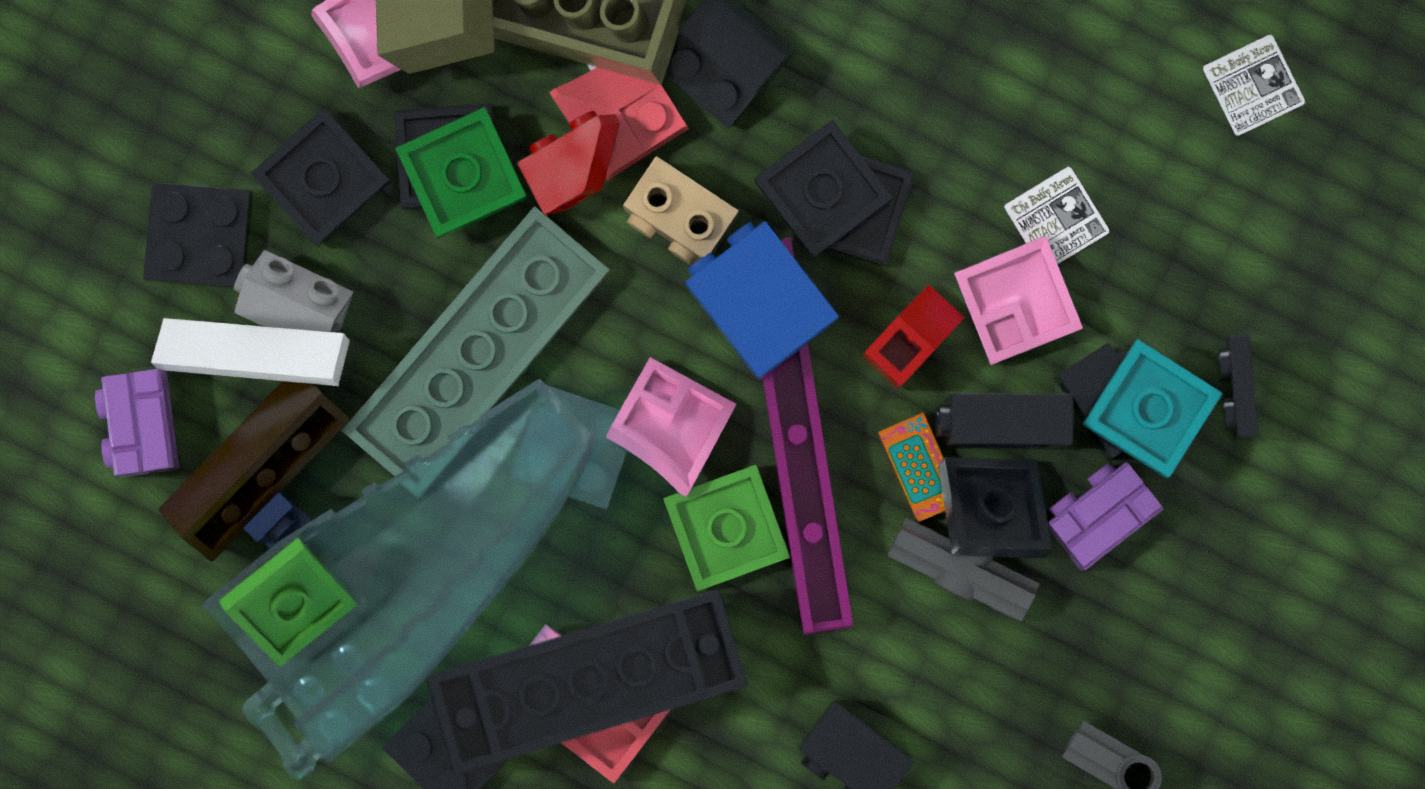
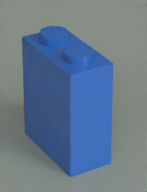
(760, 298)

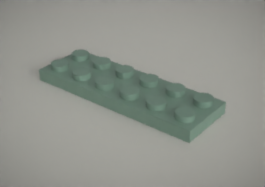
(478, 343)

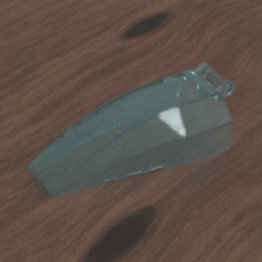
(420, 565)

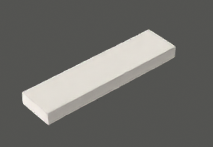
(250, 351)

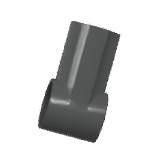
(1106, 757)

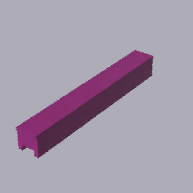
(806, 493)

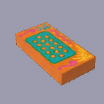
(916, 462)

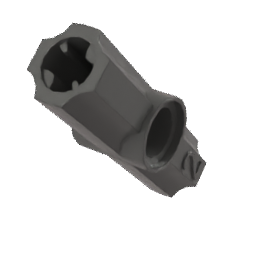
(963, 575)

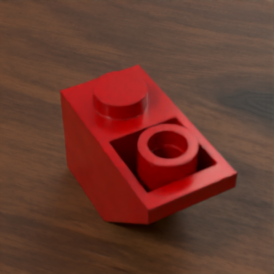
(572, 166)
(912, 337)

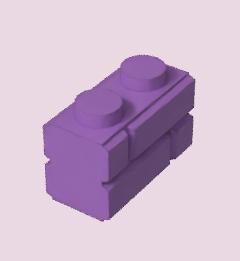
(138, 423)
(1103, 514)

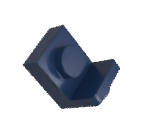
(277, 520)

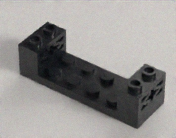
(585, 681)

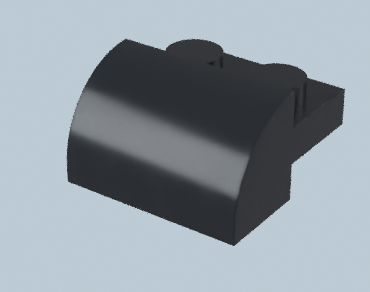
(726, 58)

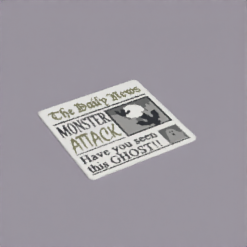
(1253, 85)
(1060, 212)

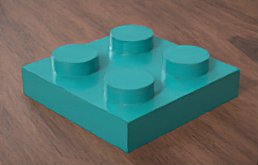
(1152, 408)

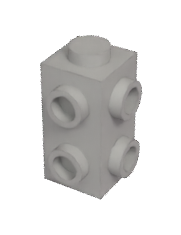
(289, 296)

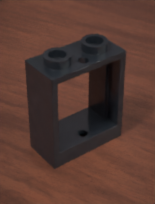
(1005, 421)

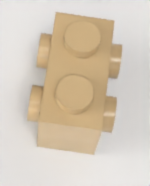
(685, 206)

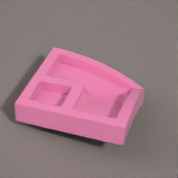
(353, 33)
(1018, 300)
(671, 423)

